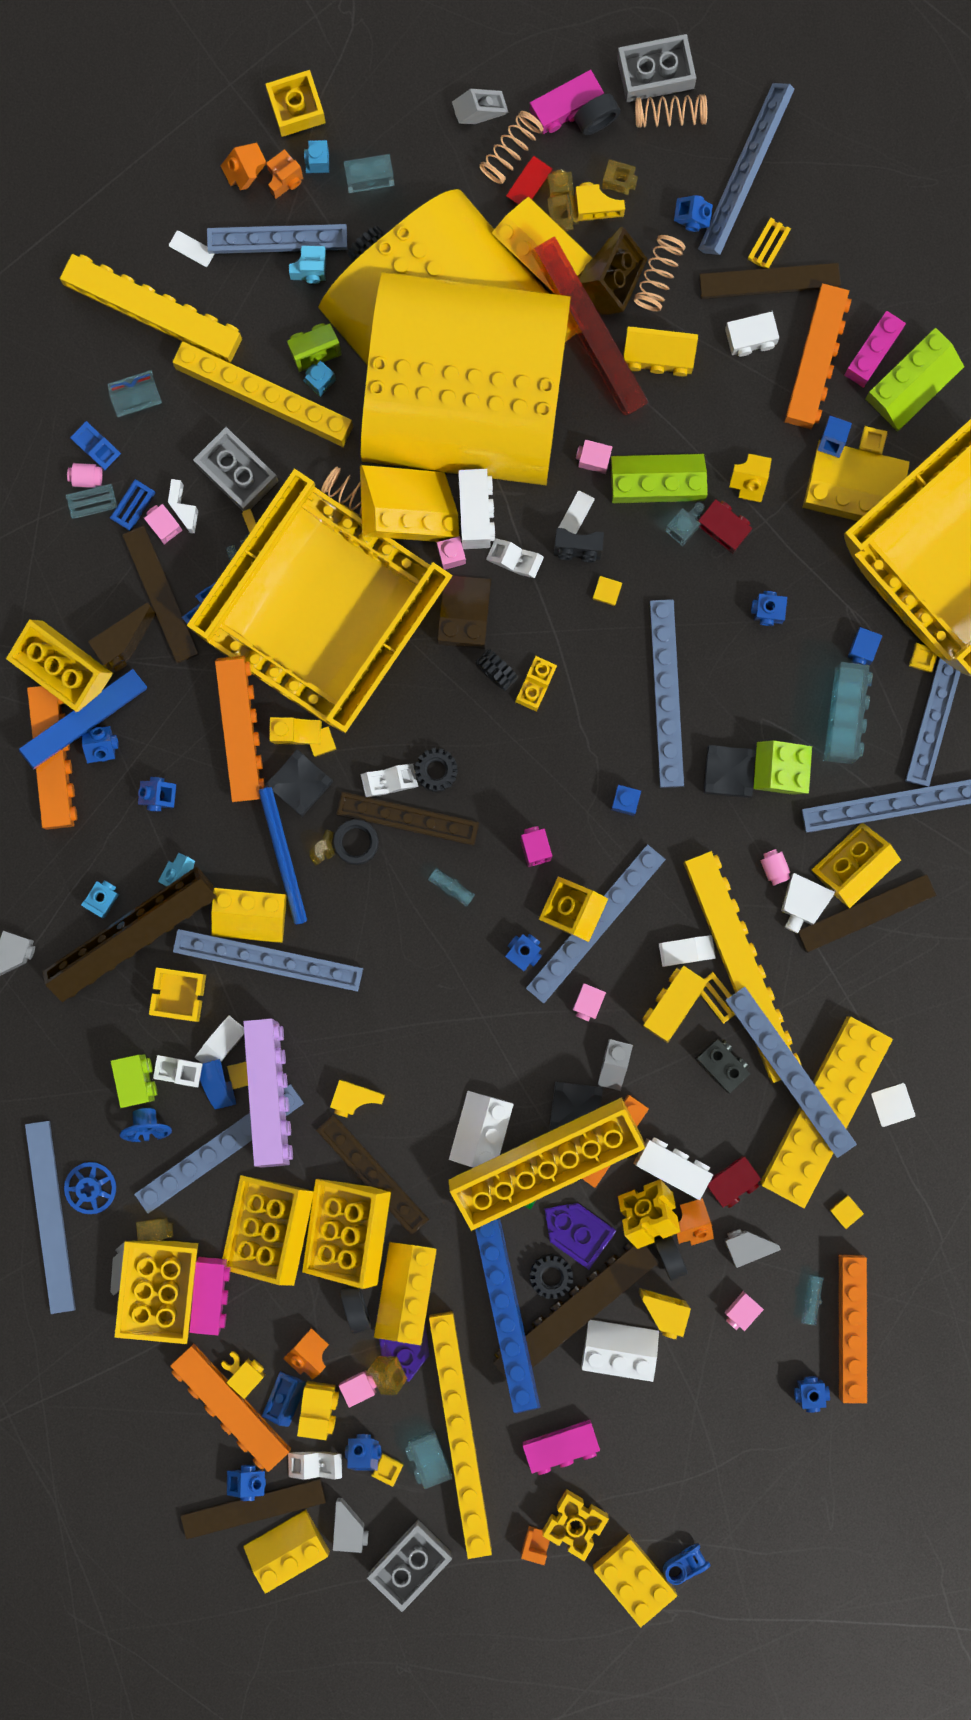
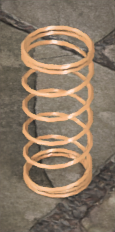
(522, 115)
(641, 119)
(651, 298)
(329, 482)

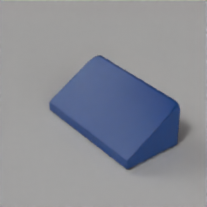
(284, 1399)

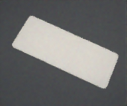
(191, 248)
(577, 512)

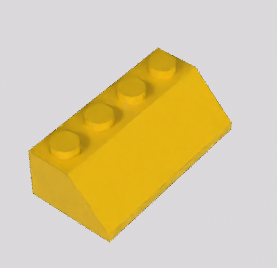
(529, 227)
(58, 665)
(405, 1293)

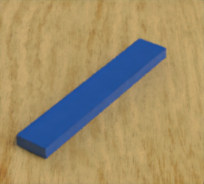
(78, 723)

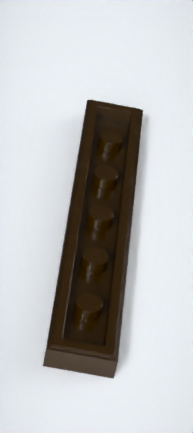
(769, 280)
(160, 594)
(407, 818)
(866, 913)
(372, 1173)
(244, 1512)

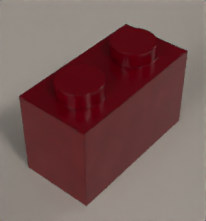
(724, 525)
(733, 1182)

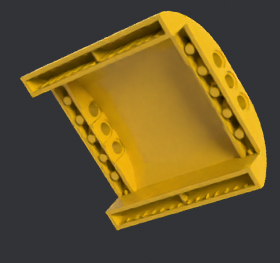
(436, 241)
(463, 377)
(919, 550)
(318, 603)

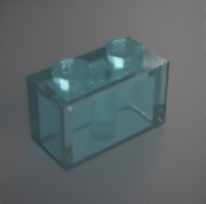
(369, 173)
(429, 1459)

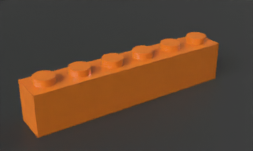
(817, 356)
(239, 728)
(53, 774)
(853, 1328)
(232, 1410)

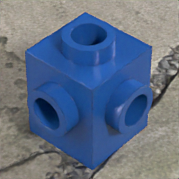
(693, 212)
(775, 603)
(99, 744)
(156, 794)
(515, 955)
(805, 1388)
(363, 1453)
(246, 1483)

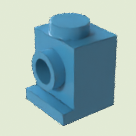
(317, 157)
(319, 378)
(101, 908)

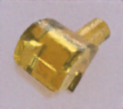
(322, 847)

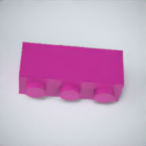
(564, 102)
(875, 349)
(535, 846)
(209, 1296)
(561, 1447)

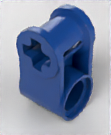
(687, 1564)

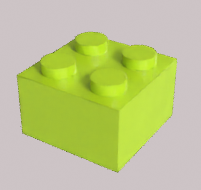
(782, 767)
(134, 1080)

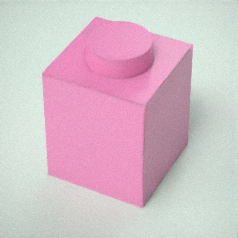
(594, 456)
(162, 523)
(451, 553)
(588, 1002)
(743, 1312)
(357, 1388)

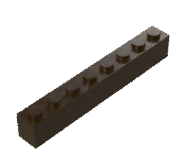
(129, 934)
(584, 1302)

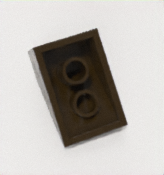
(613, 273)
(464, 612)
(120, 640)

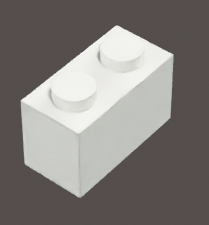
(752, 334)

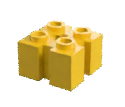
(648, 1214)
(316, 1411)
(578, 1539)

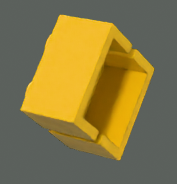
(177, 994)

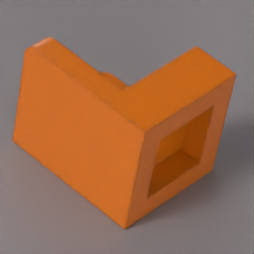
(535, 1546)

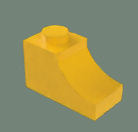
(594, 204)
(295, 731)
(351, 1096)

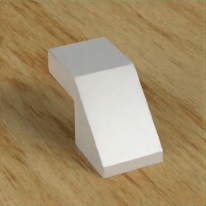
(186, 513)
(514, 558)
(389, 780)
(687, 950)
(221, 1041)
(177, 1071)
(315, 1464)

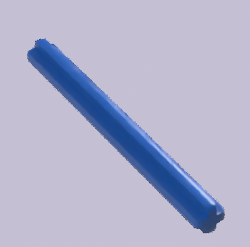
(282, 855)

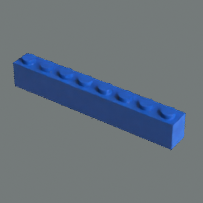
(507, 1317)

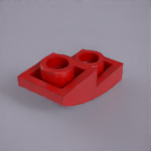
(529, 180)

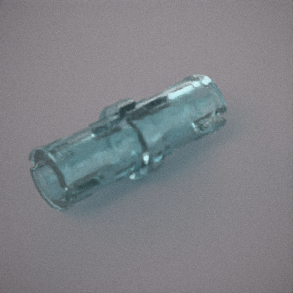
(451, 887)
(812, 1300)

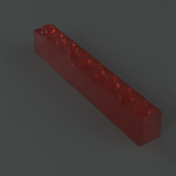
(590, 326)

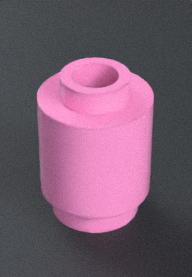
(85, 475)
(775, 867)

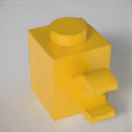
(245, 1376)

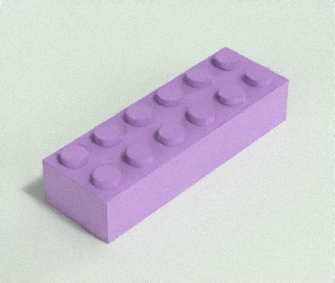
(266, 1093)

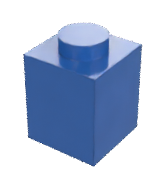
(834, 436)
(864, 646)
(626, 800)

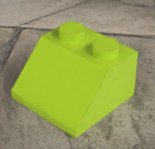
(314, 346)

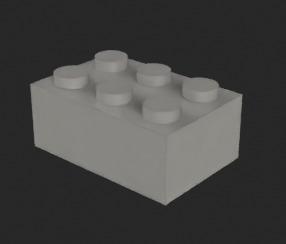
(656, 68)
(235, 470)
(410, 1565)

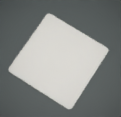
(893, 1105)

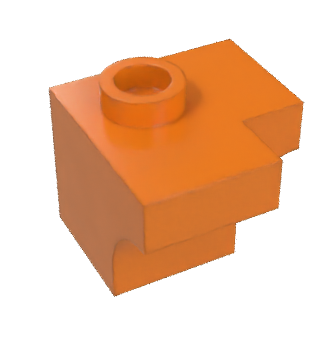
(243, 165)
(285, 173)
(695, 1223)
(307, 1354)

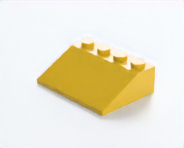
(852, 483)
(407, 504)
(267, 1230)
(346, 1233)
(156, 1291)

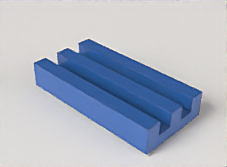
(122, 522)

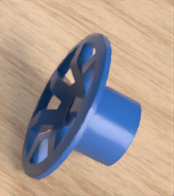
(144, 1124)
(89, 1188)

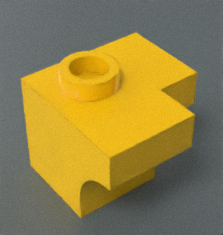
(751, 477)

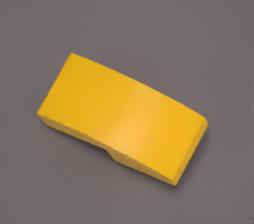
(536, 683)

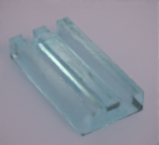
(94, 491)

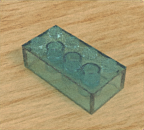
(847, 713)

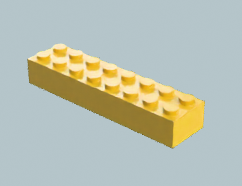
(842, 1083)
(546, 1164)

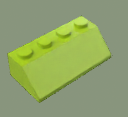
(916, 379)
(658, 478)

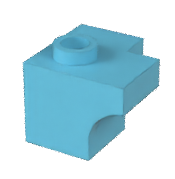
(310, 265)
(175, 870)

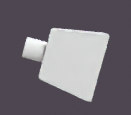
(804, 901)

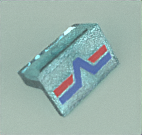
(134, 393)

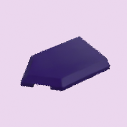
(578, 1232)
(409, 1355)

